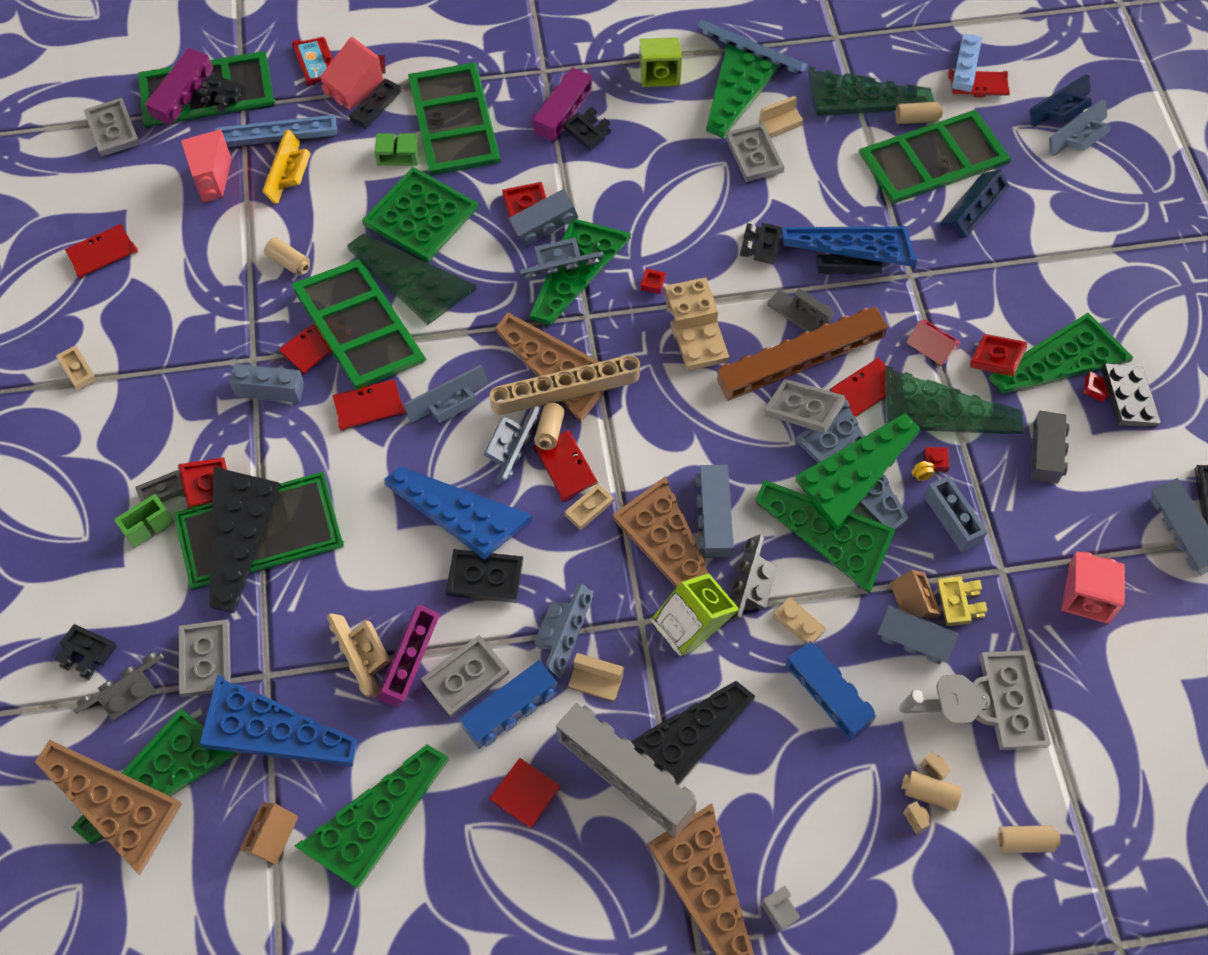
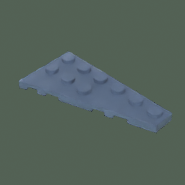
(880, 502)

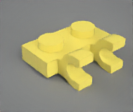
(954, 600)

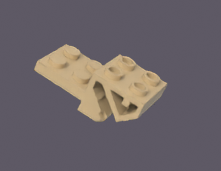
(695, 323)

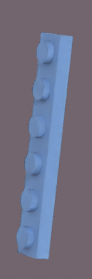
(759, 50)
(274, 131)

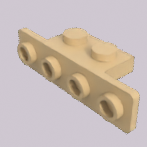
(362, 651)

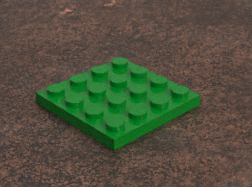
(420, 214)

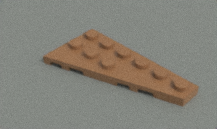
(546, 356)
(662, 533)
(119, 807)
(704, 882)

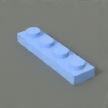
(967, 62)

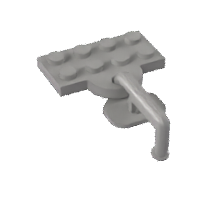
(1001, 698)

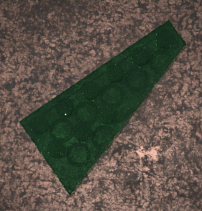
(860, 94)
(415, 282)
(945, 408)

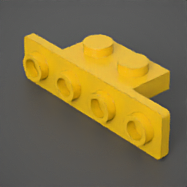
(286, 168)

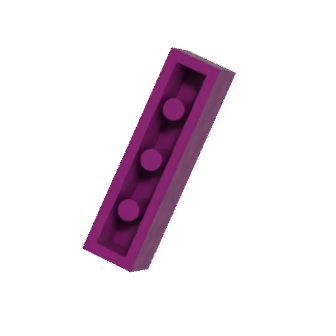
(179, 86)
(562, 104)
(407, 656)

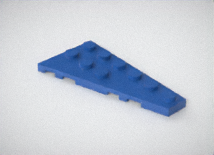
(874, 243)
(468, 517)
(264, 727)

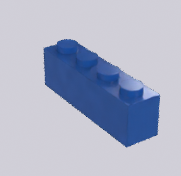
(830, 690)
(509, 704)

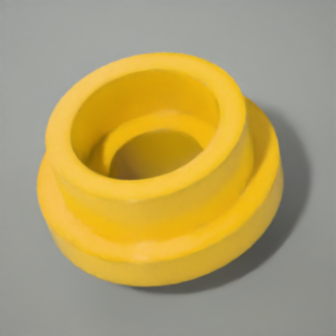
(923, 471)

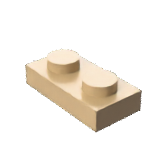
(76, 367)
(589, 506)
(799, 621)

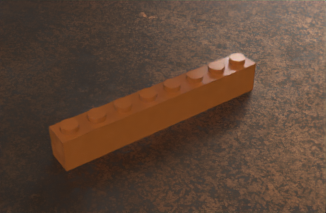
(801, 353)

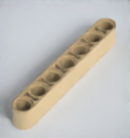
(554, 384)

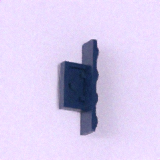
(1064, 103)

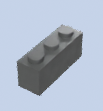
(1049, 447)

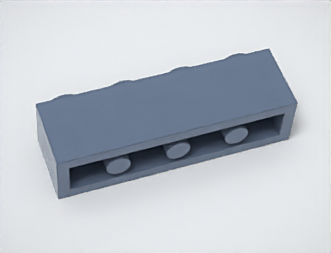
(715, 511)
(1185, 522)

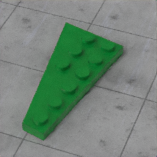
(738, 85)
(565, 285)
(1069, 352)
(851, 473)
(853, 549)
(167, 763)
(367, 826)

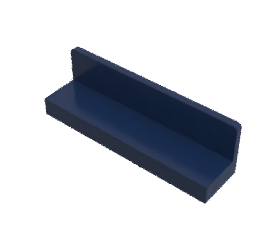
(976, 202)

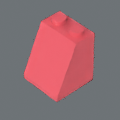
(352, 74)
(208, 163)
(1094, 587)

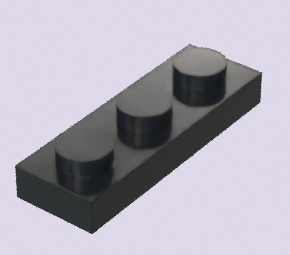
(375, 103)
(845, 264)

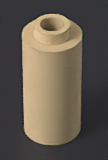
(918, 113)
(287, 256)
(549, 426)
(932, 790)
(1028, 839)

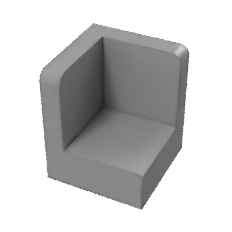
(780, 909)

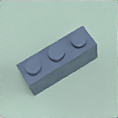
(544, 217)
(267, 383)
(955, 514)
(917, 635)

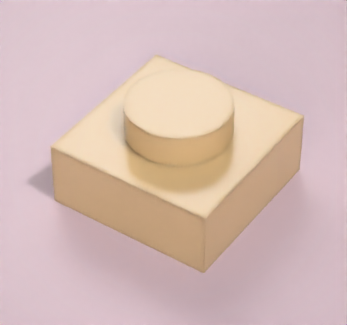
(935, 766)
(917, 817)

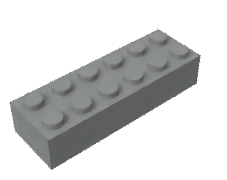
(626, 769)

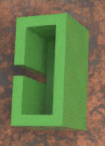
(396, 150)
(143, 519)

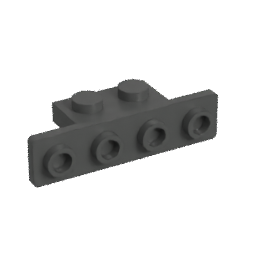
(801, 309)
(753, 578)
(125, 692)

